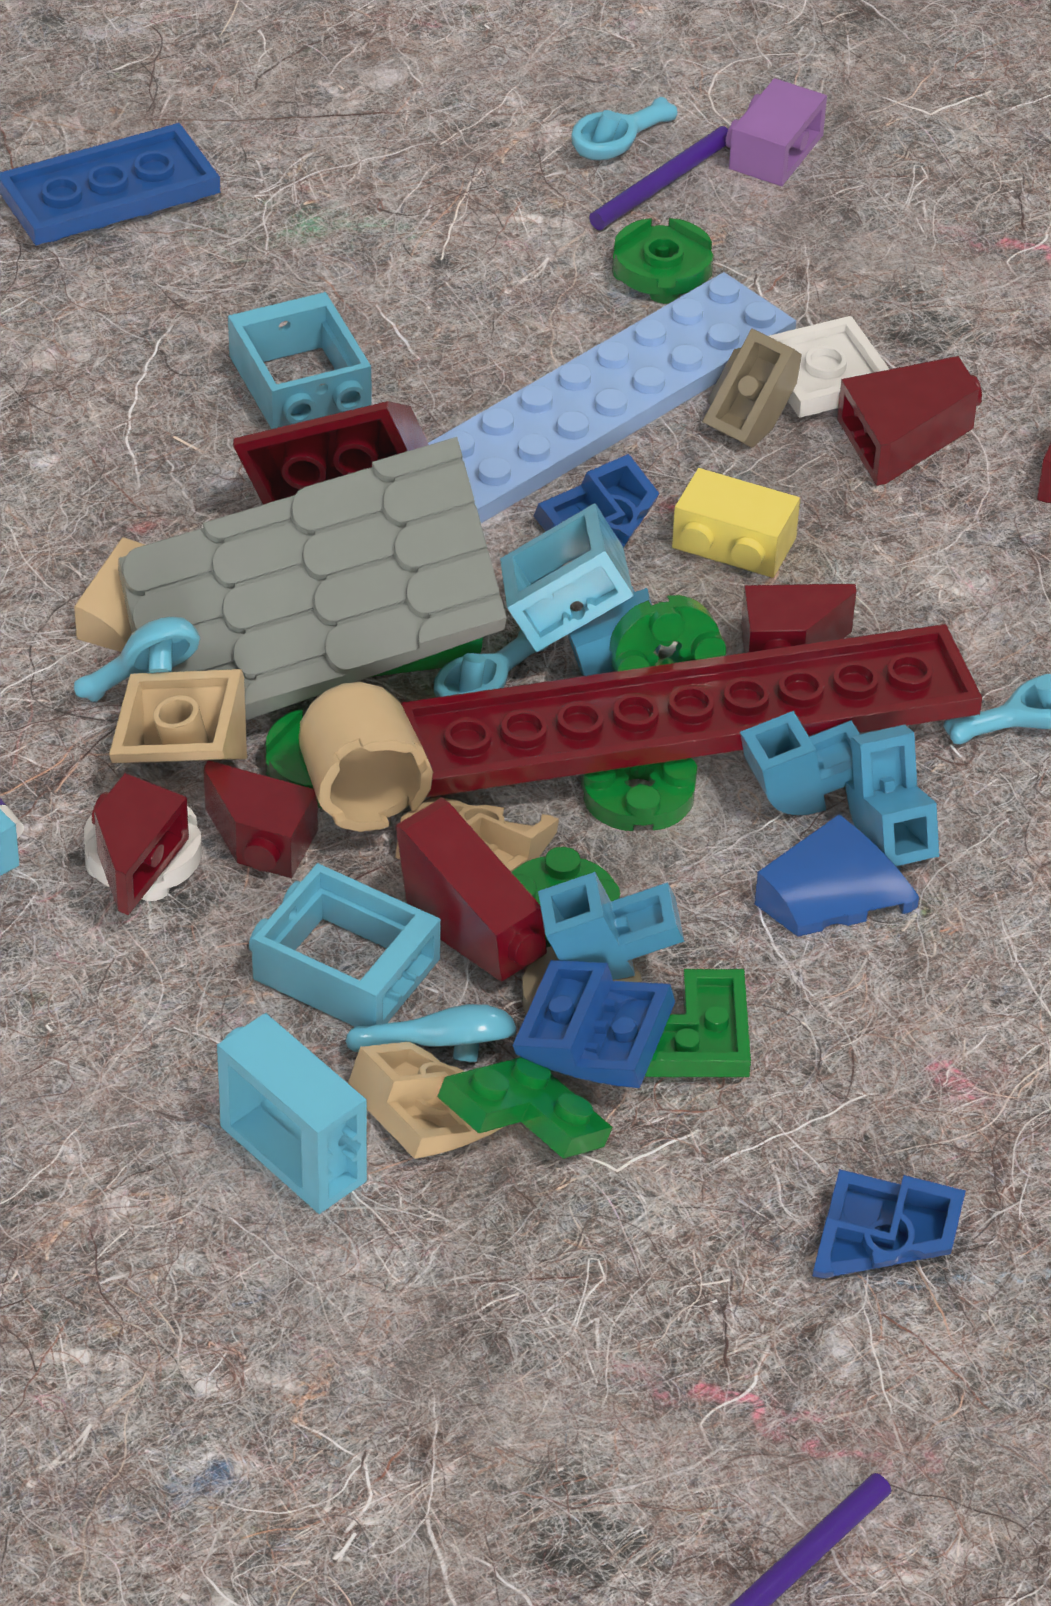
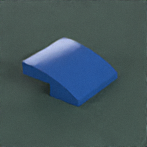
(594, 1025)

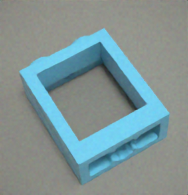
(310, 325)
(543, 589)
(405, 931)
(292, 1112)

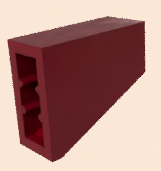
(907, 413)
(471, 890)

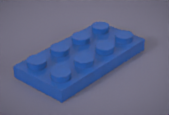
(108, 183)

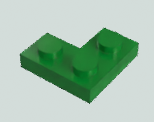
(711, 1033)
(526, 1094)

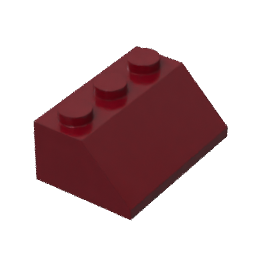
(326, 447)

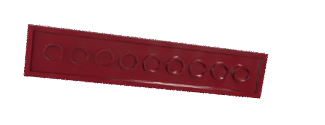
(688, 708)

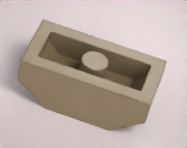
(753, 388)

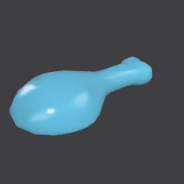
(612, 133)
(149, 649)
(482, 671)
(1026, 707)
(456, 1026)

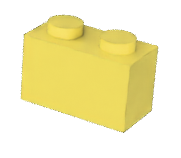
(735, 522)

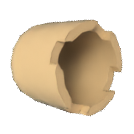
(363, 756)

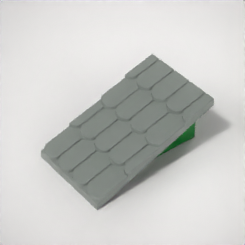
(330, 582)

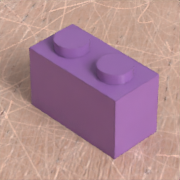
(776, 131)

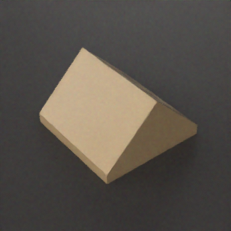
(182, 718)

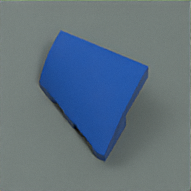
(618, 491)
(831, 880)
(886, 1223)

